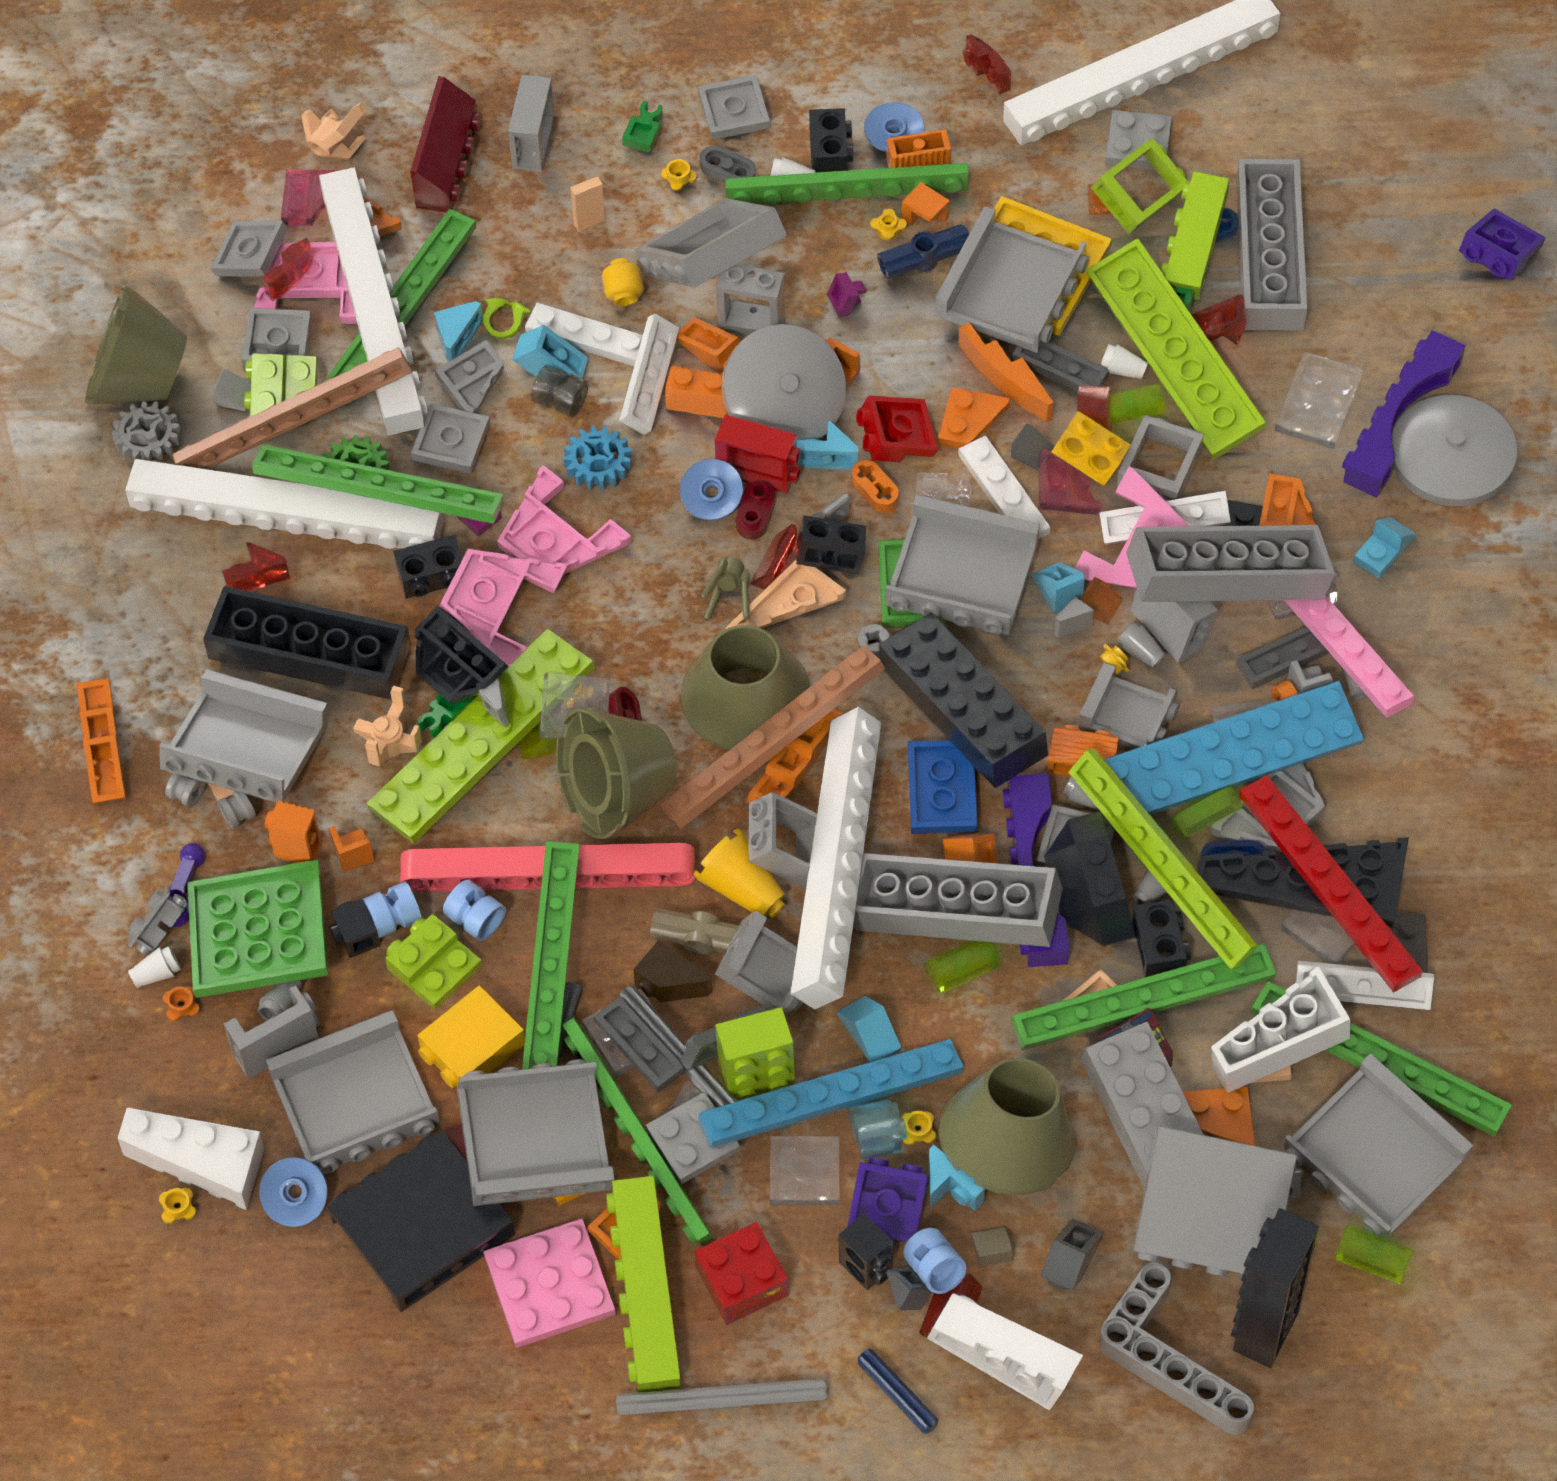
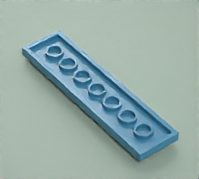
(1238, 748)

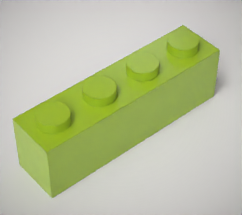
(1196, 232)

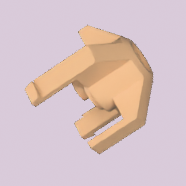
(326, 134)
(386, 734)

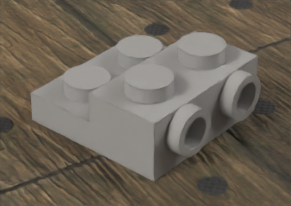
(277, 332)

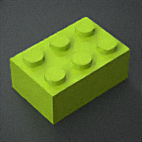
(755, 1054)

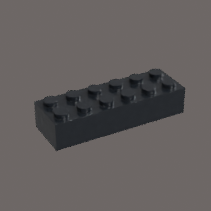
(307, 642)
(963, 700)
(1273, 1286)

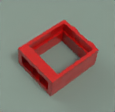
(759, 452)

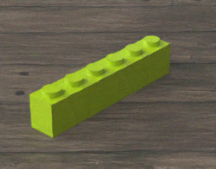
(645, 1284)

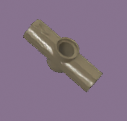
(697, 932)

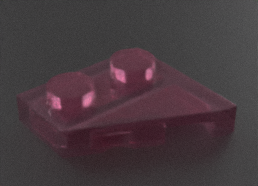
(302, 197)
(1063, 486)

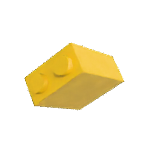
(470, 1037)

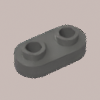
(730, 164)

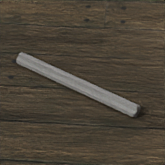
(721, 1396)

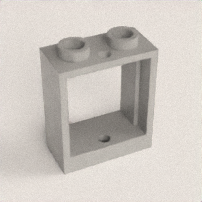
(531, 123)
(747, 317)
(1172, 435)
(763, 817)

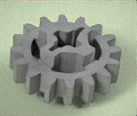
(146, 432)

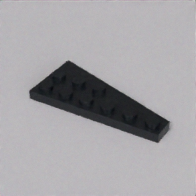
(1274, 881)

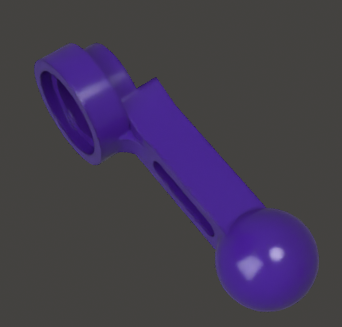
(191, 858)

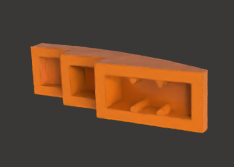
(707, 343)
(1009, 377)
(101, 741)
(793, 763)

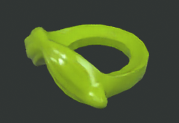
(518, 312)

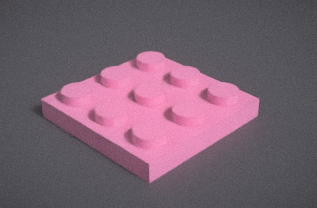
(549, 1283)

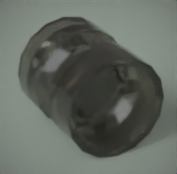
(554, 389)

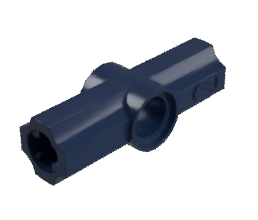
(912, 254)

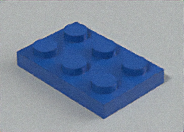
(940, 788)

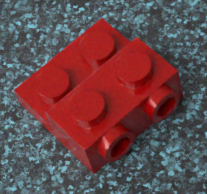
(896, 428)

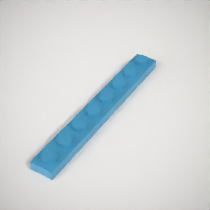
(830, 1093)

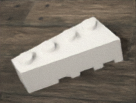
(1282, 1033)
(195, 1151)
(1005, 1350)

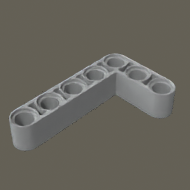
(1168, 1359)

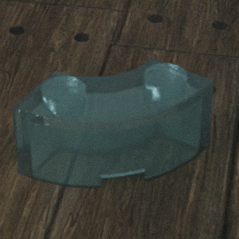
(877, 1128)

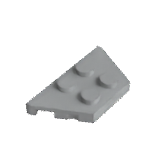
(1296, 787)

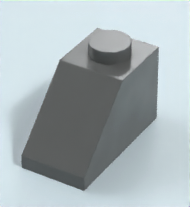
(1071, 1255)

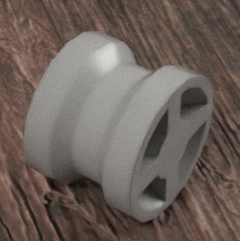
(872, 633)
(184, 789)
(236, 809)

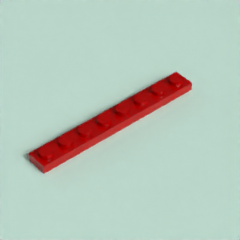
(1330, 884)

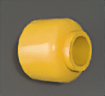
(622, 282)

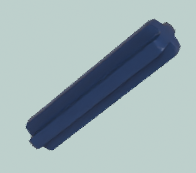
(897, 1391)

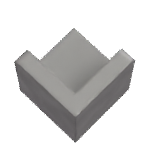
(1308, 678)

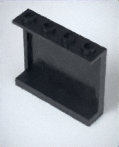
(420, 1220)

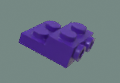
(1501, 244)
(890, 1197)

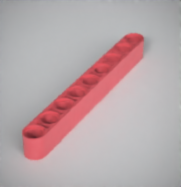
(523, 867)

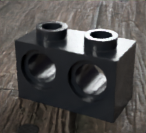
(829, 140)
(831, 544)
(427, 560)
(1155, 939)
(866, 1252)

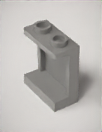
(1127, 710)
(761, 964)
(276, 1036)

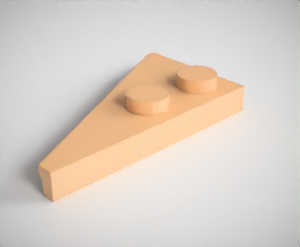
(790, 595)

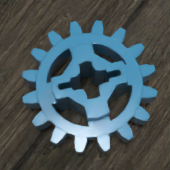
(597, 457)

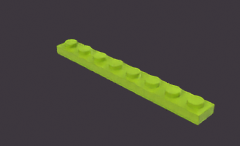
(1163, 859)

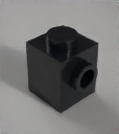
(354, 928)

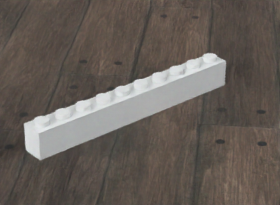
(1139, 68)
(370, 294)
(278, 505)
(836, 859)

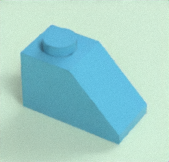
(545, 347)

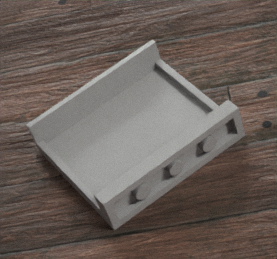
(1009, 283)
(963, 565)
(246, 737)
(353, 1093)
(533, 1133)
(1378, 1149)
(1209, 1199)

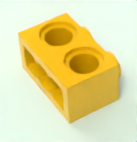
(1091, 448)

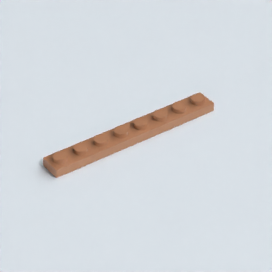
(295, 411)
(772, 736)

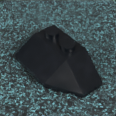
(453, 658)
(1090, 881)

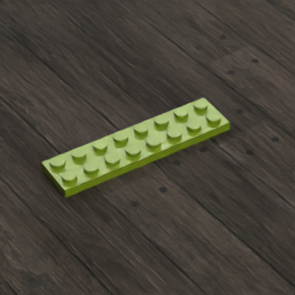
(1176, 348)
(473, 741)

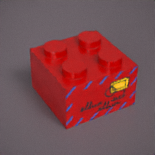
(741, 1273)

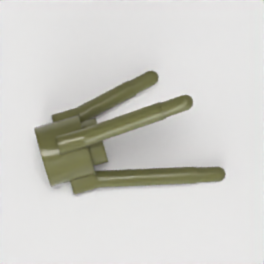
(727, 576)

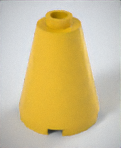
(733, 876)

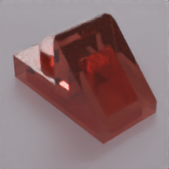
(1223, 319)
(262, 570)

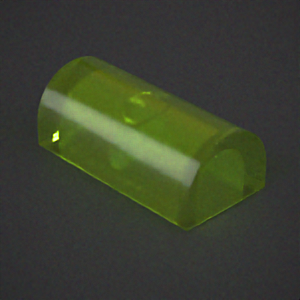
(1136, 403)
(961, 965)
(1374, 1254)

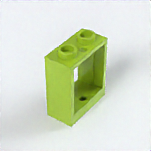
(1121, 204)

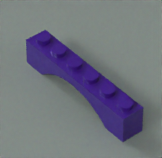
(1432, 368)
(1030, 809)

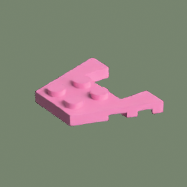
(321, 280)
(1155, 514)
(543, 535)
(485, 591)

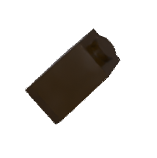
(670, 976)

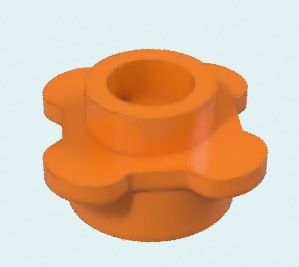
(177, 995)

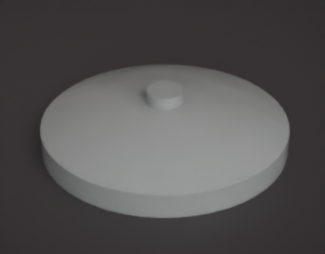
(785, 381)
(1453, 450)

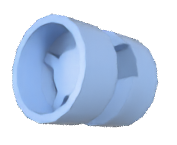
(392, 909)
(476, 911)
(934, 1260)

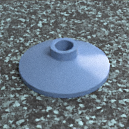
(891, 121)
(708, 475)
(277, 1196)

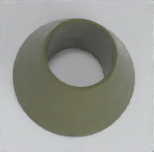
(136, 354)
(731, 711)
(612, 769)
(1004, 1149)

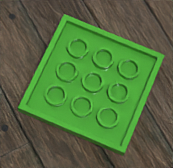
(257, 928)

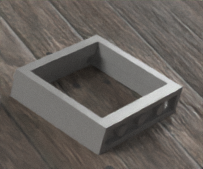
(710, 242)

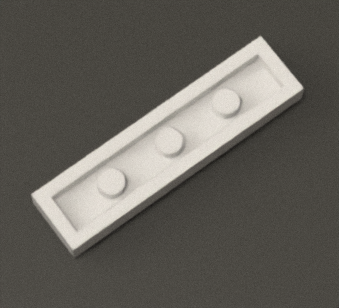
(588, 334)
(649, 374)
(1000, 483)
(1196, 511)
(1367, 987)

